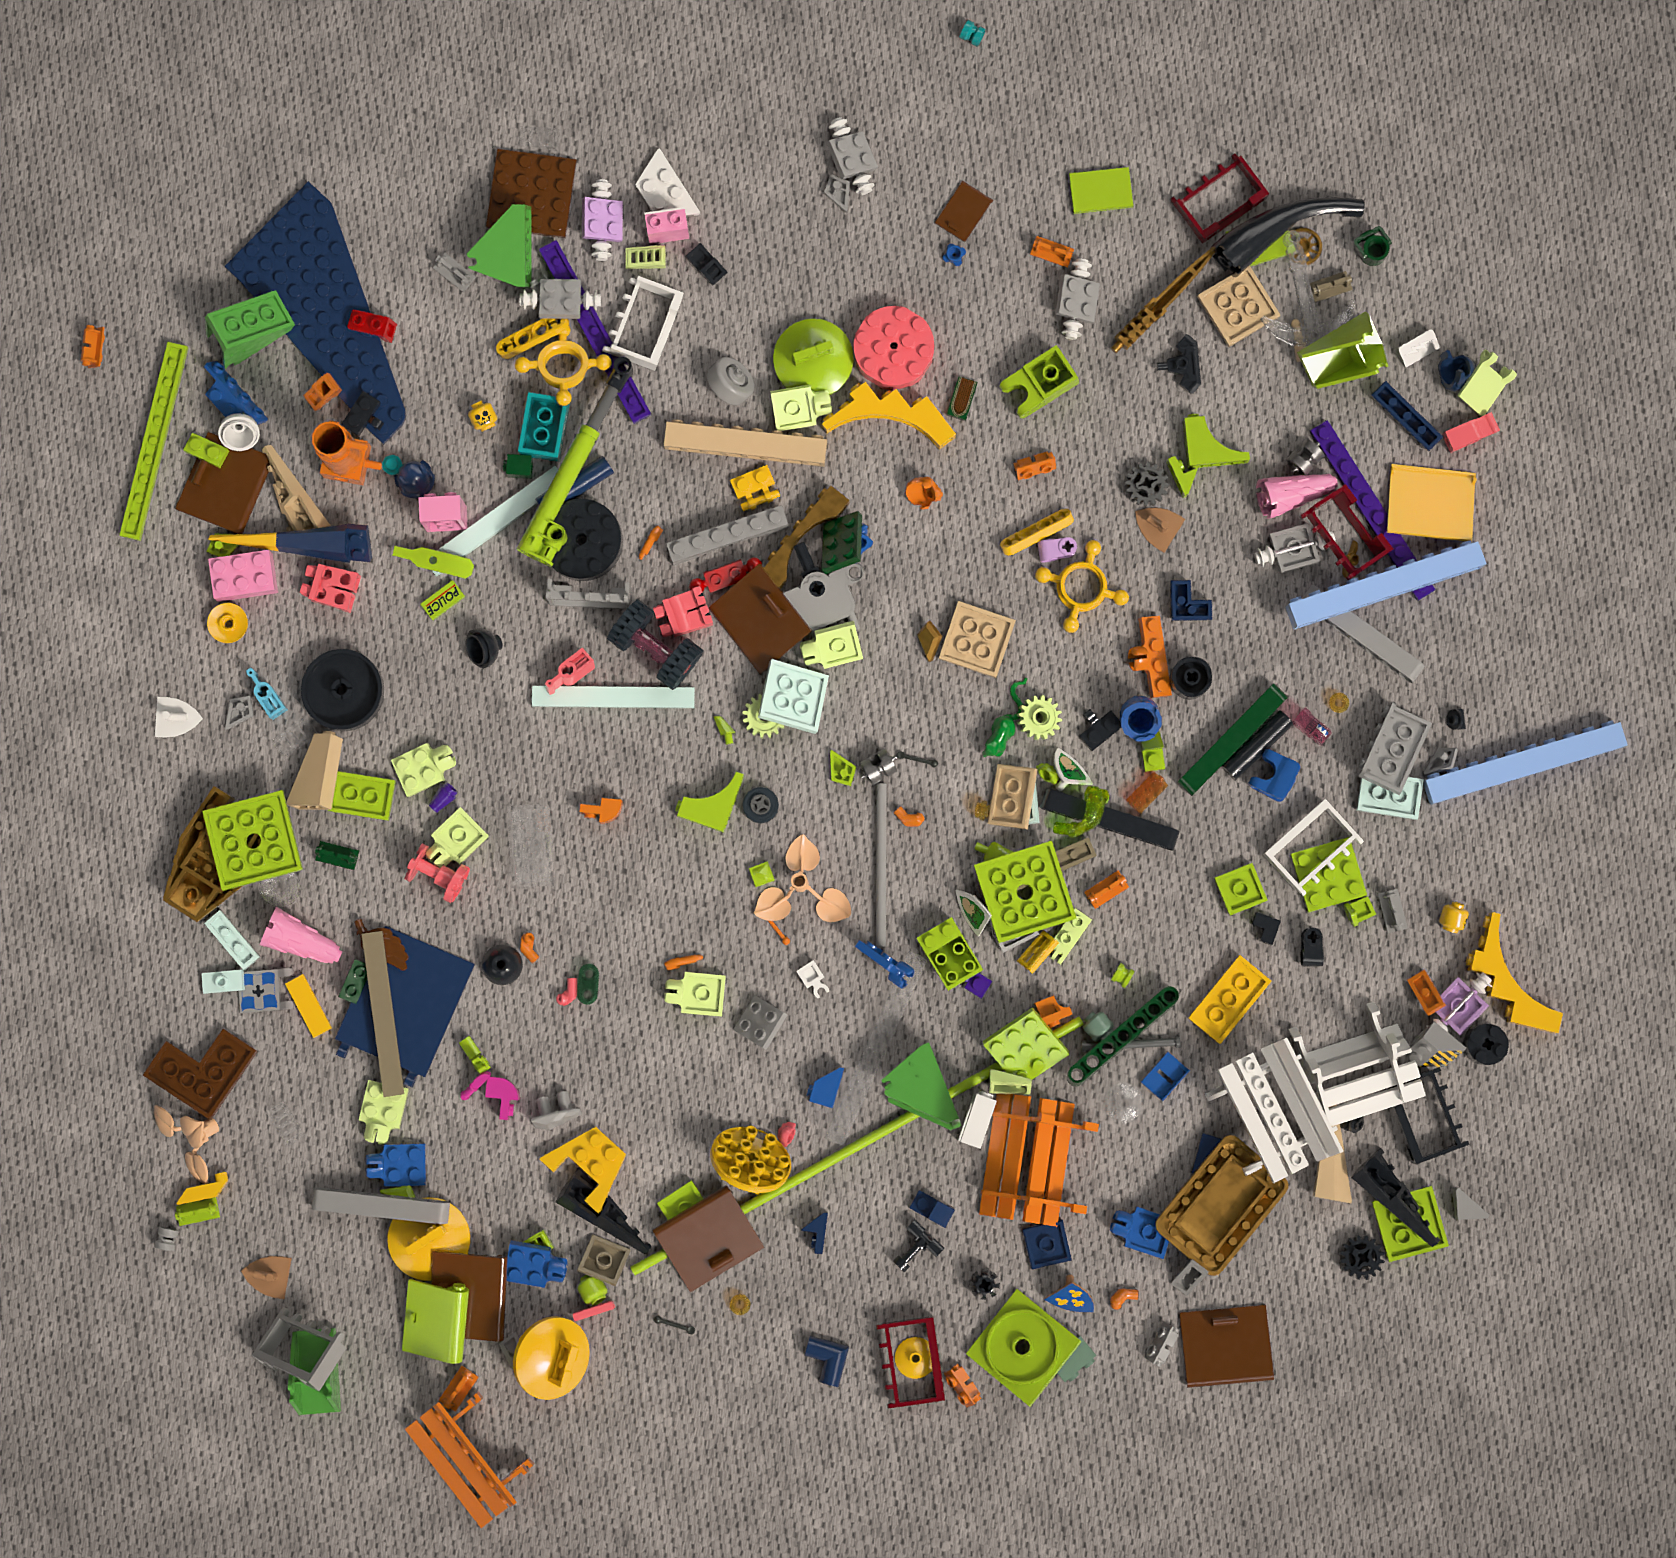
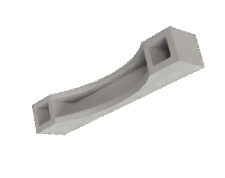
(727, 534)

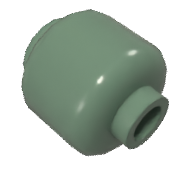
(1098, 1026)

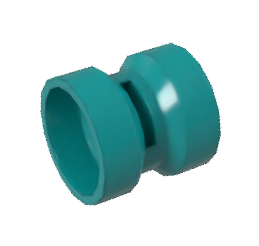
(972, 33)

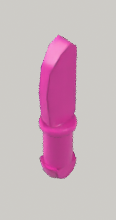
(476, 1083)

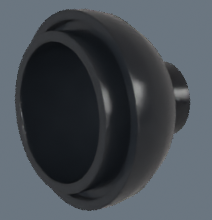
(482, 647)
(511, 970)

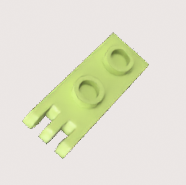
(1069, 935)

